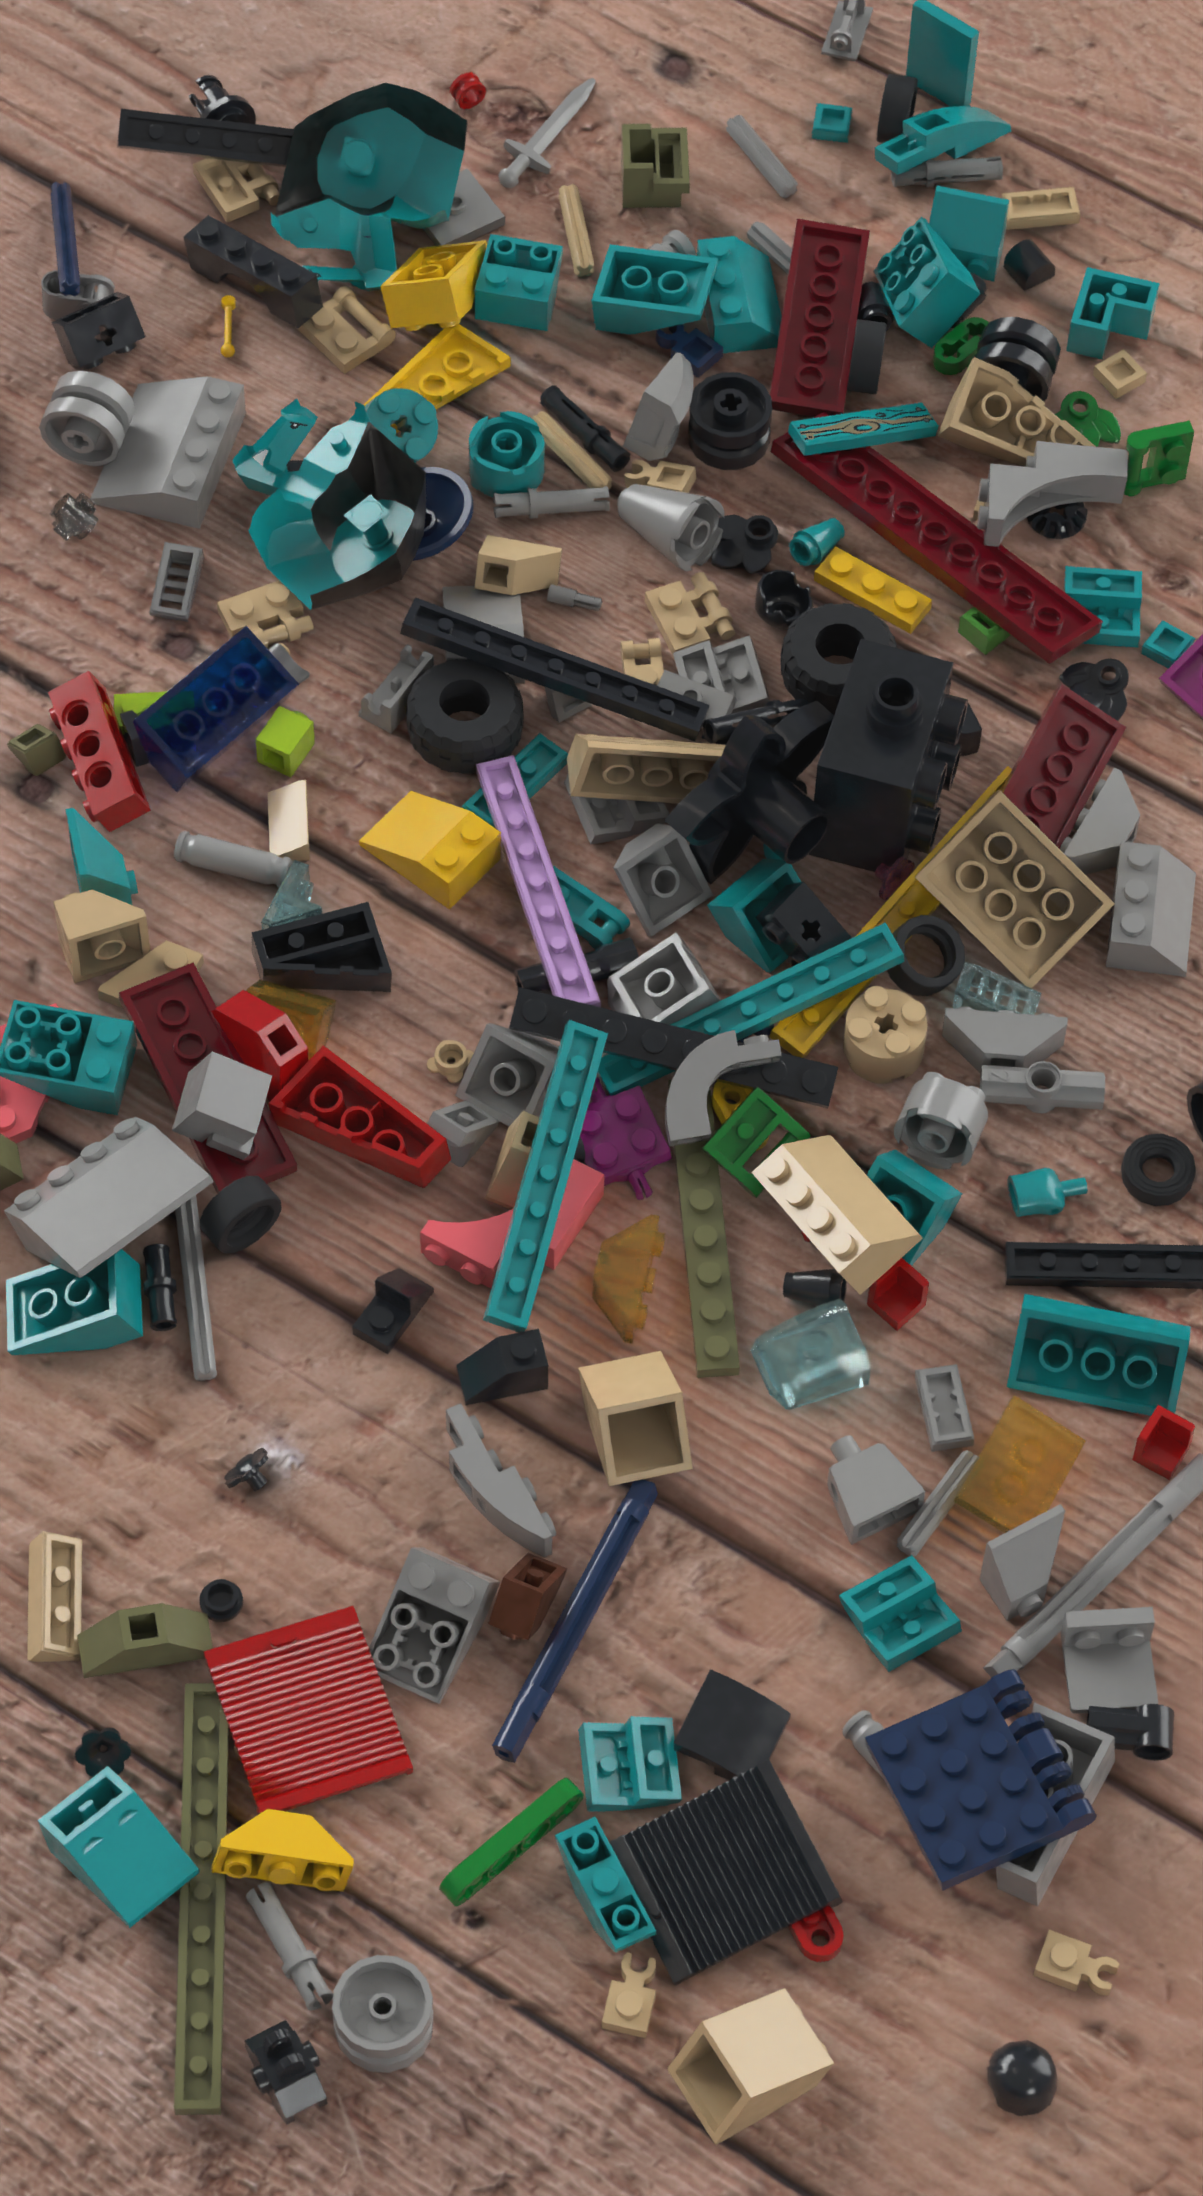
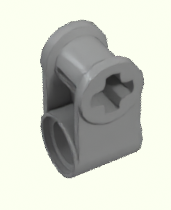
(57, 305)

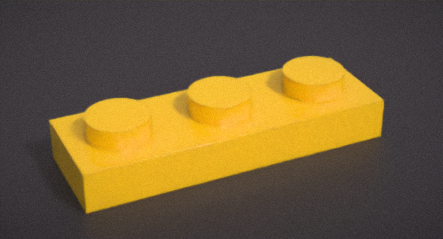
(873, 590)

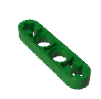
(511, 1842)

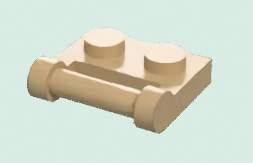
(340, 340)

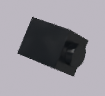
(504, 1368)

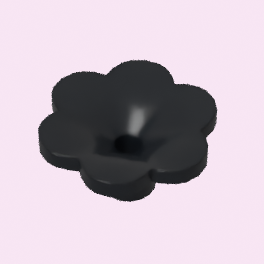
(248, 1470)
(102, 1750)

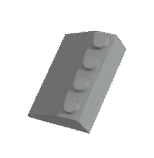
(174, 449)
(106, 1197)

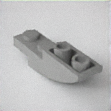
(496, 1492)

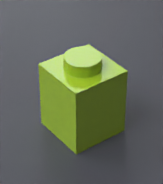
(285, 741)

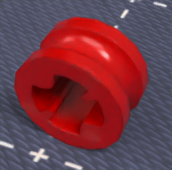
(467, 90)

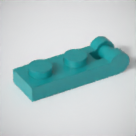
(585, 907)

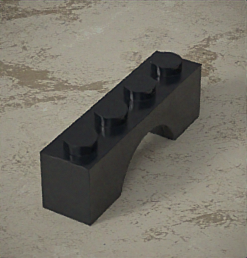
(284, 286)

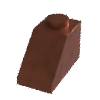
(526, 1596)

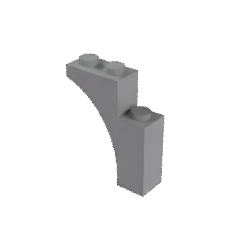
(1050, 478)

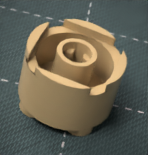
(885, 1035)

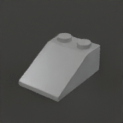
(488, 607)

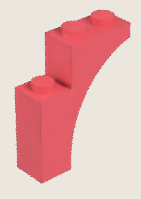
(477, 1245)

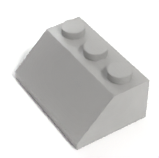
(1150, 911)

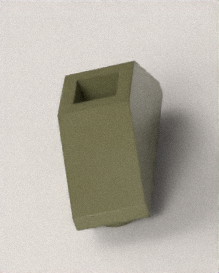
(144, 1639)

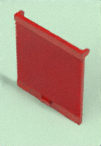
(308, 1712)

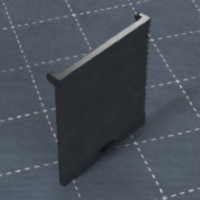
(725, 1872)

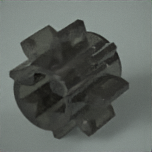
(74, 516)

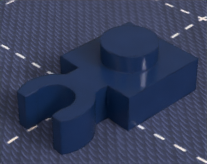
(695, 347)

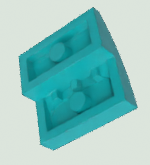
(1113, 598)
(900, 1613)
(629, 1764)

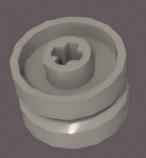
(87, 418)
(388, 1988)

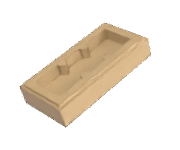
(1042, 208)

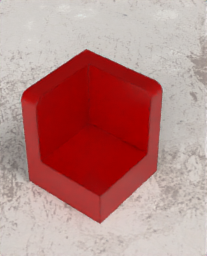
(898, 1294)
(1163, 1442)

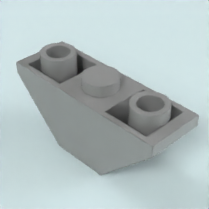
(1103, 826)
(1003, 1036)

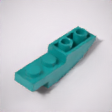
(937, 131)

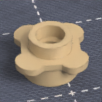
(447, 1051)

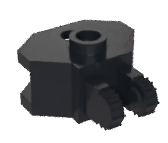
(285, 2070)

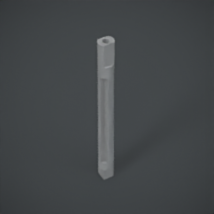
(1100, 1569)

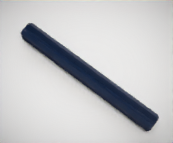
(65, 239)

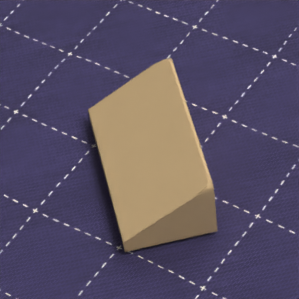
(289, 821)

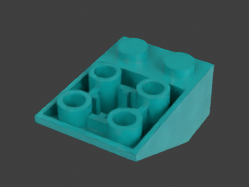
(925, 283)
(69, 1055)
(117, 1847)

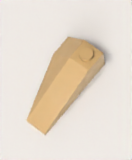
(1001, 417)

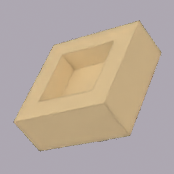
(1119, 374)

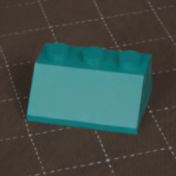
(743, 298)

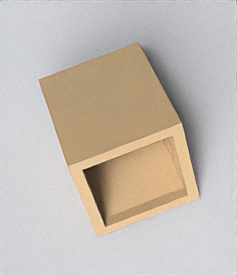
(636, 1417)
(749, 2064)

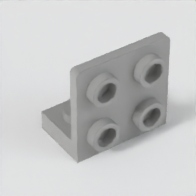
(1109, 1658)

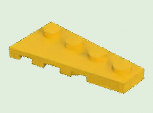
(449, 367)

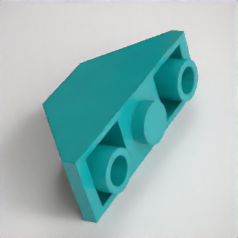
(603, 1886)

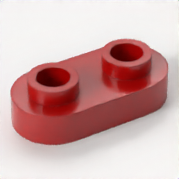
(819, 1924)

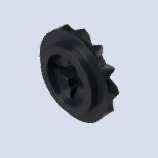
(1058, 526)

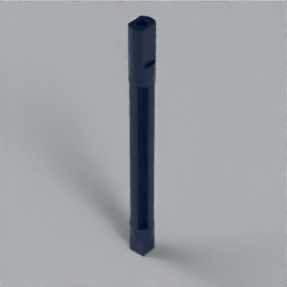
(575, 1620)

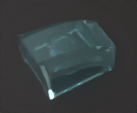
(812, 1356)

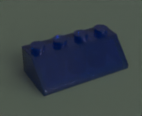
(212, 708)

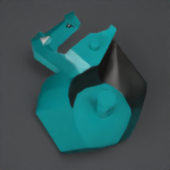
(371, 155)
(341, 519)

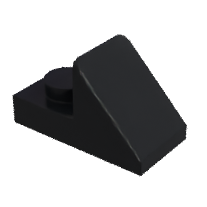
(392, 1309)

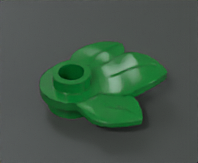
(1093, 423)

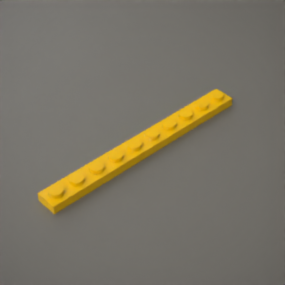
(806, 1028)

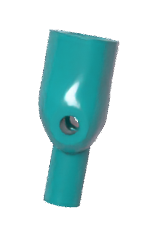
(1042, 1192)

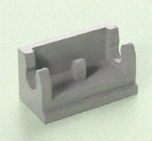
(389, 702)

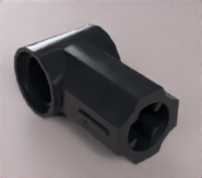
(1144, 1731)

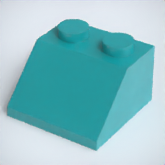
(971, 228)
(744, 900)
(916, 1194)

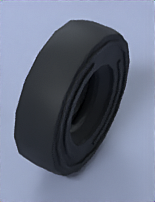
(1158, 1147)

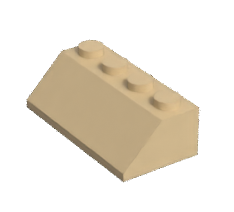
(638, 767)
(838, 1208)

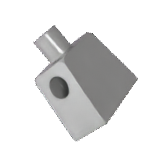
(870, 1488)

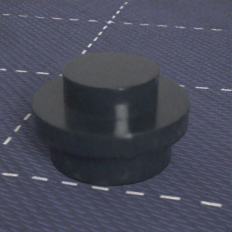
(221, 1600)

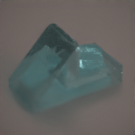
(292, 898)

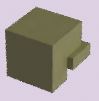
(653, 166)

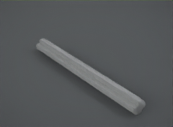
(196, 1291)

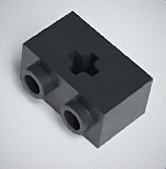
(78, 331)
(800, 923)

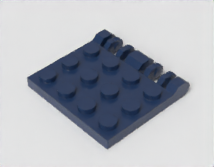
(971, 1784)

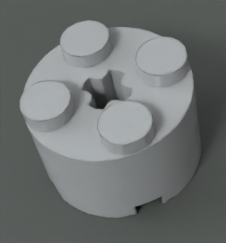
(941, 1121)

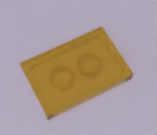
(1019, 1467)

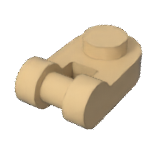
(649, 672)

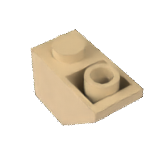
(516, 566)
(512, 1161)

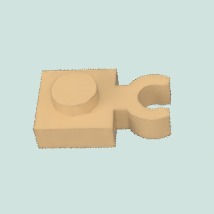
(665, 475)
(1067, 1962)
(630, 2003)

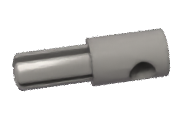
(571, 598)

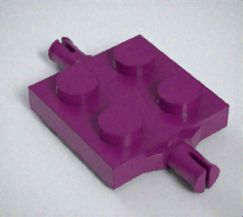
(623, 1138)

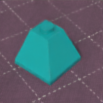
(98, 862)

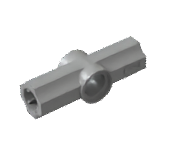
(1065, 1087)

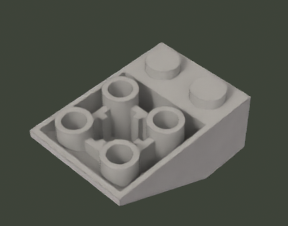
(430, 1622)

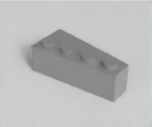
(1090, 1757)

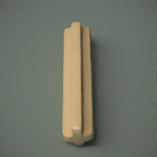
(576, 230)
(571, 452)

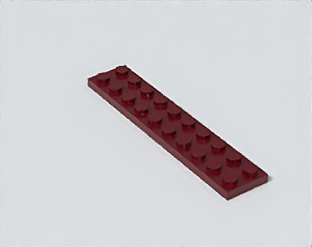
(946, 546)

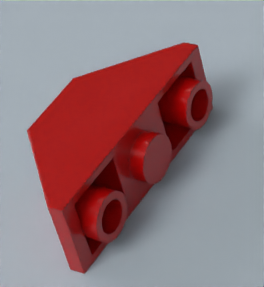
(263, 1038)

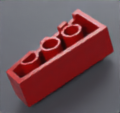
(357, 1118)

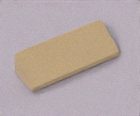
(54, 1598)

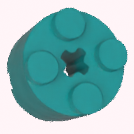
(413, 417)
(506, 454)

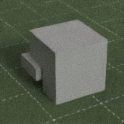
(222, 1104)

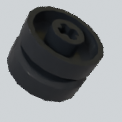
(1023, 350)
(730, 421)

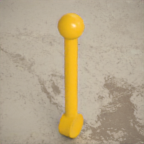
(228, 304)

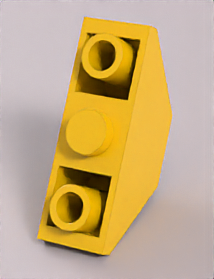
(285, 1851)

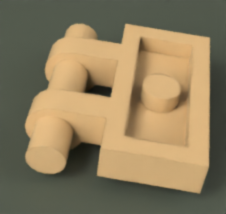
(230, 190)
(265, 608)
(678, 619)

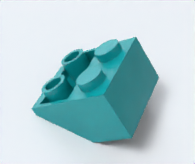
(518, 282)

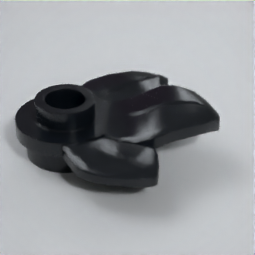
(742, 546)
(1088, 683)

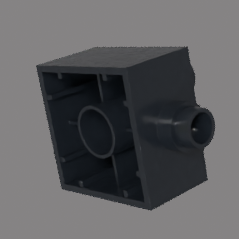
(888, 757)

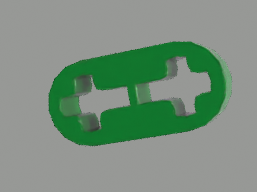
(958, 342)

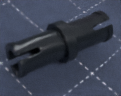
(159, 1287)

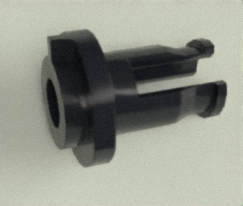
(221, 104)

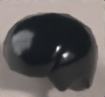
(781, 599)
(1022, 2077)

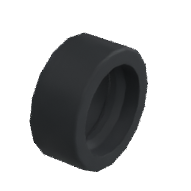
(896, 106)
(866, 356)
(950, 945)
(240, 1214)

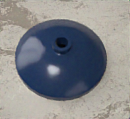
(447, 511)

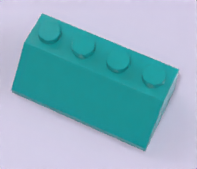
(1098, 1356)

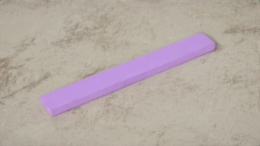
(536, 881)

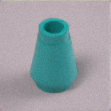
(816, 541)

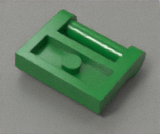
(1167, 456)
(744, 1134)

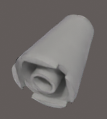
(673, 522)

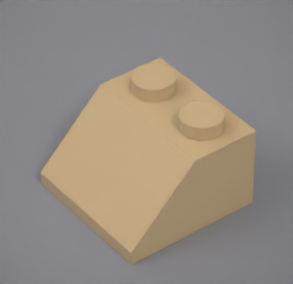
(99, 933)

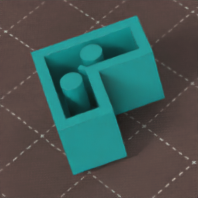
(1108, 305)

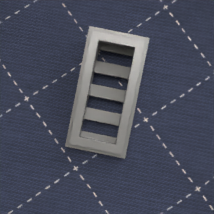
(181, 555)

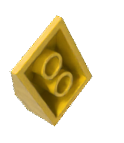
(434, 286)
(435, 846)

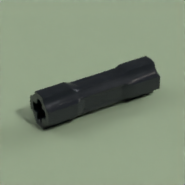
(601, 964)

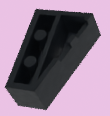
(325, 952)

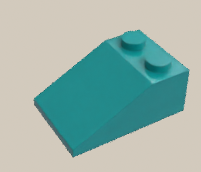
(650, 289)
(65, 1313)

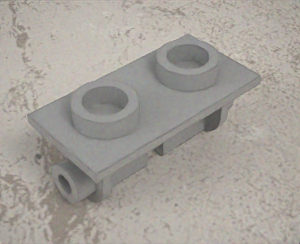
(847, 29)

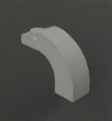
(687, 1098)

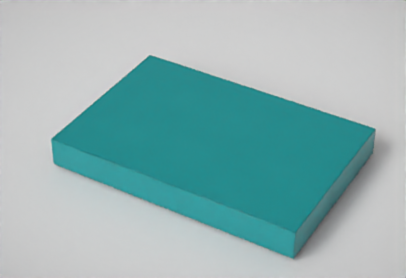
(942, 54)

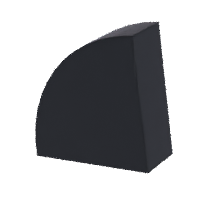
(135, 746)

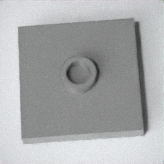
(470, 215)

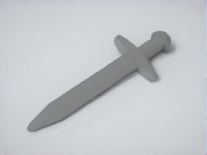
(530, 154)

